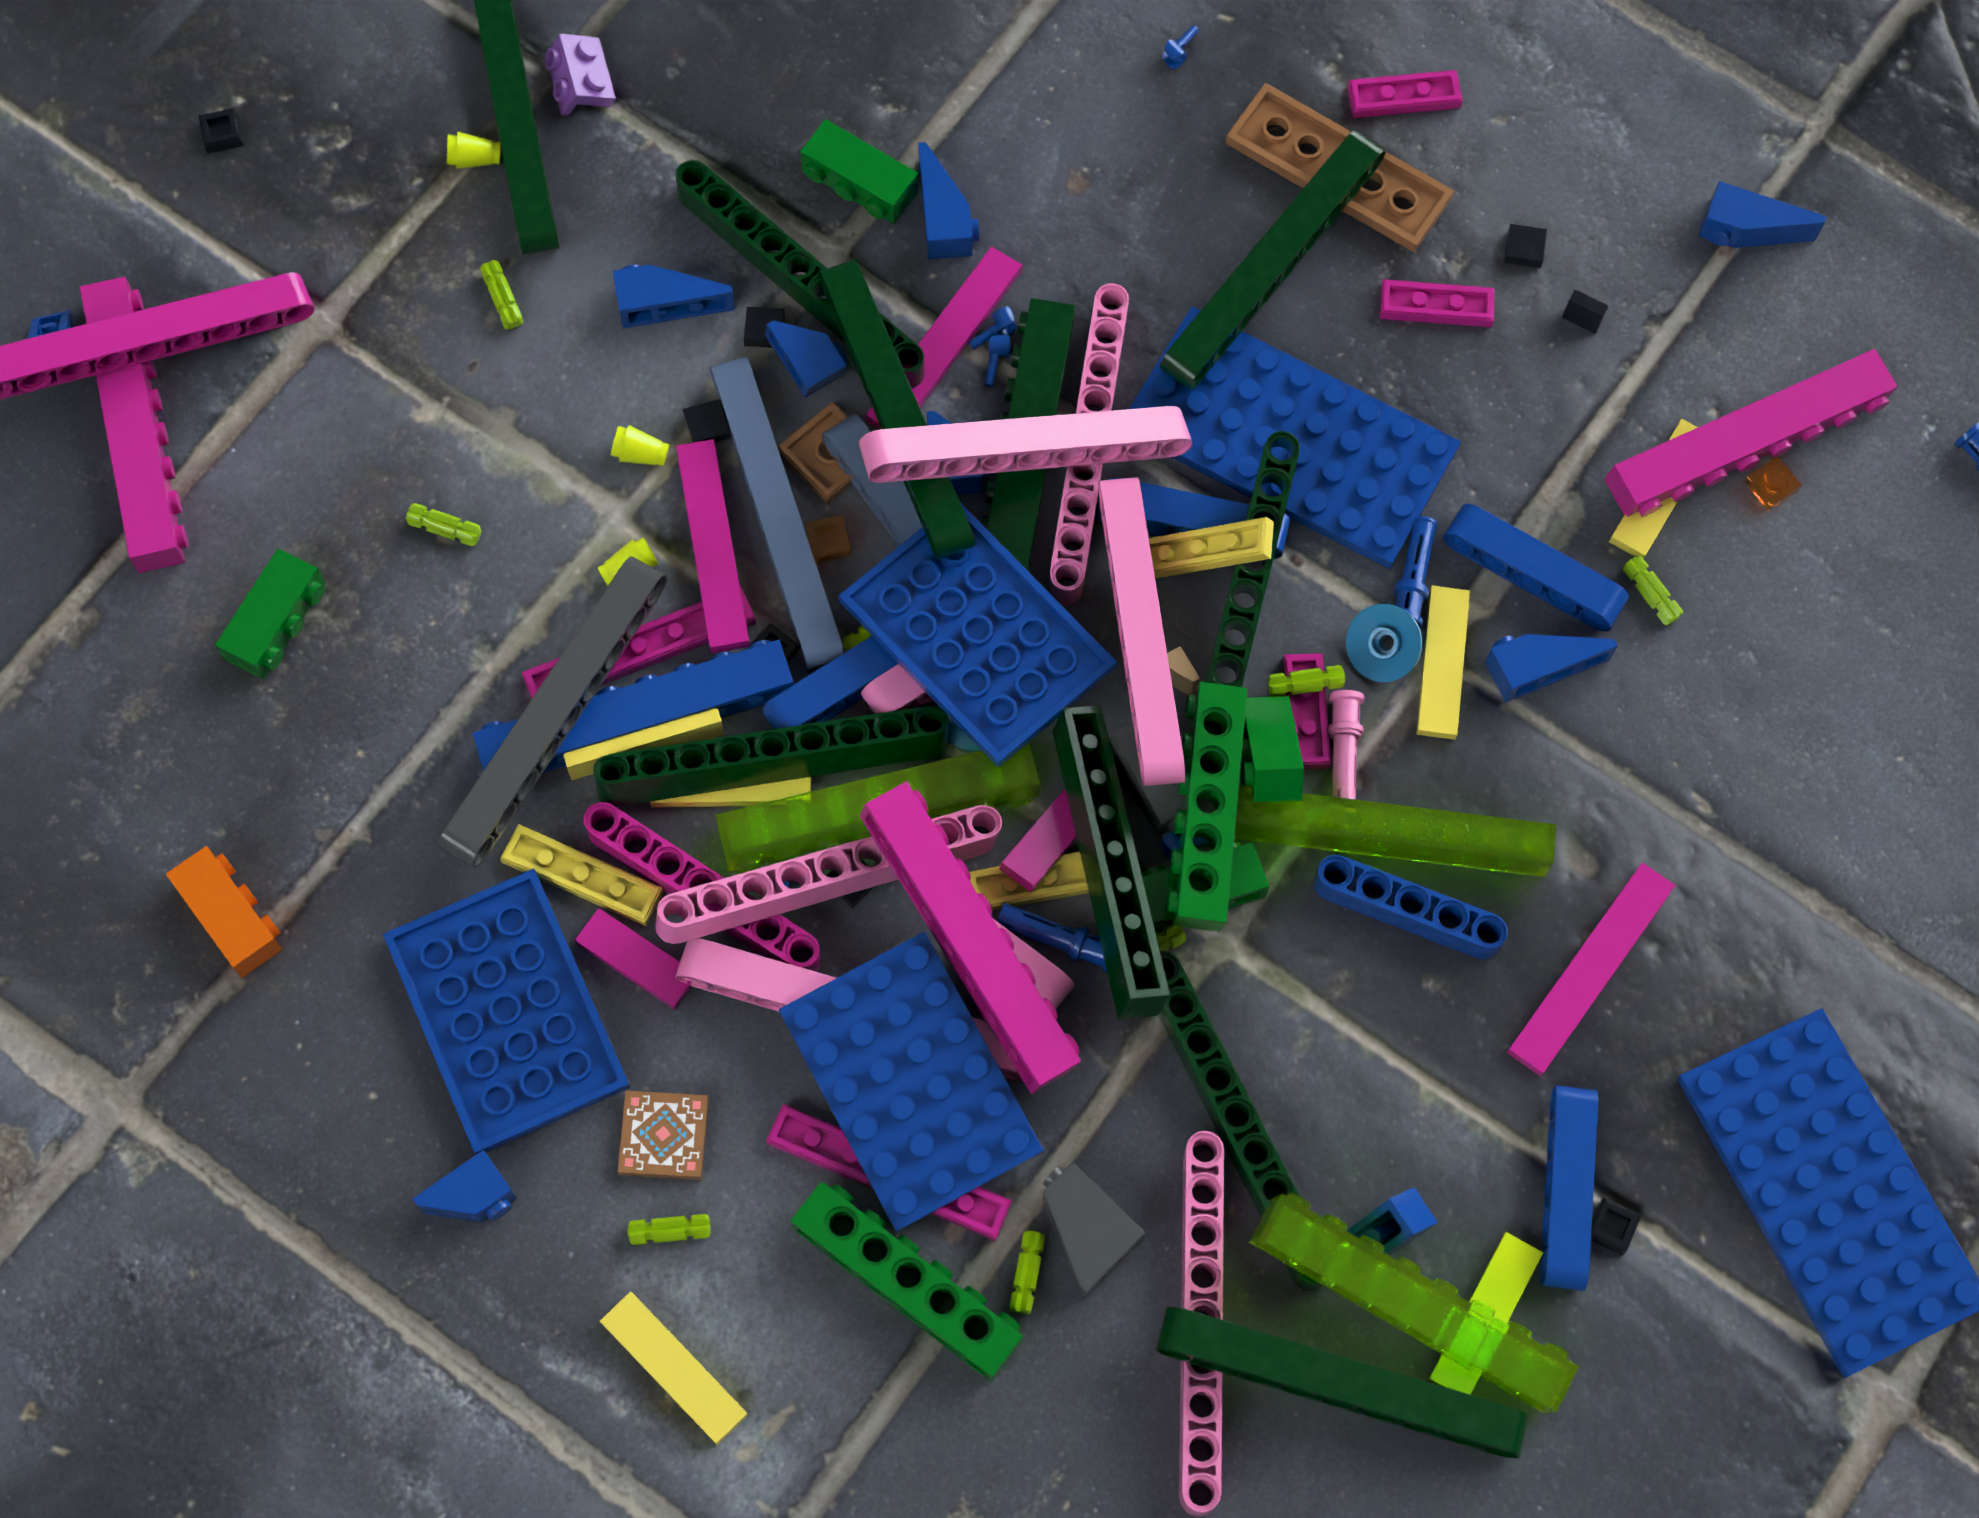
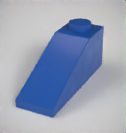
(945, 210)
(1751, 219)
(663, 295)
(1541, 660)

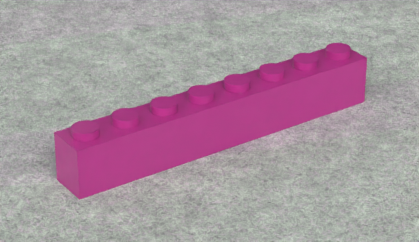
(1750, 434)
(137, 442)
(970, 937)

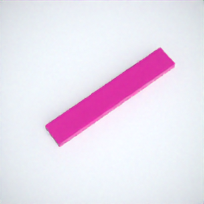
(961, 320)
(712, 546)
(650, 644)
(1591, 969)
(829, 1149)

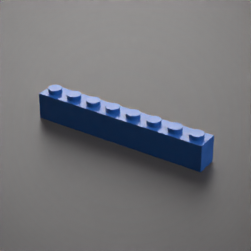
(725, 682)

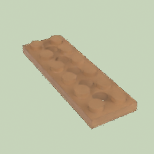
(1305, 125)

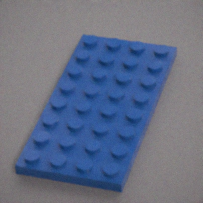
(1359, 461)
(1833, 1192)

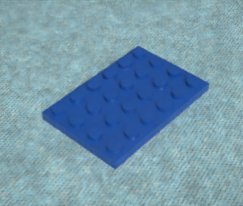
(979, 638)
(505, 1012)
(911, 1081)

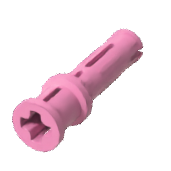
(1345, 732)

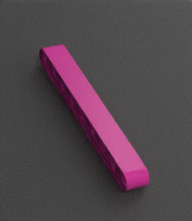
(152, 334)

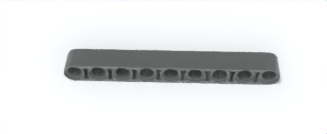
(552, 712)

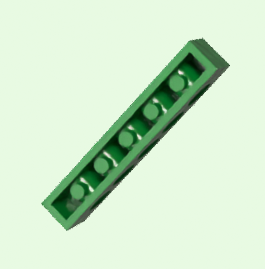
(1227, 708)
(983, 1355)

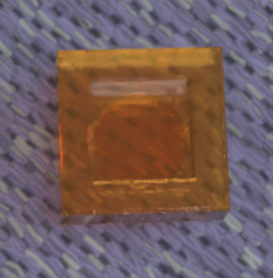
(1773, 483)
(828, 538)

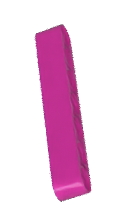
(689, 875)

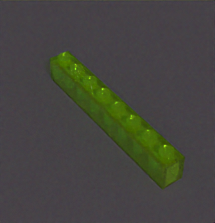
(831, 815)
(1399, 832)
(1414, 1303)

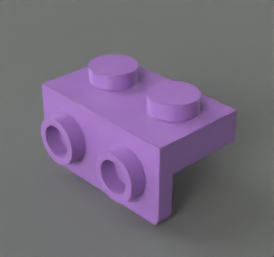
(578, 73)

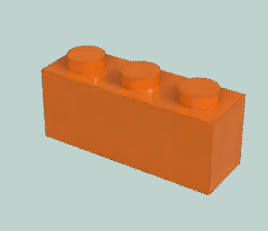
(226, 910)

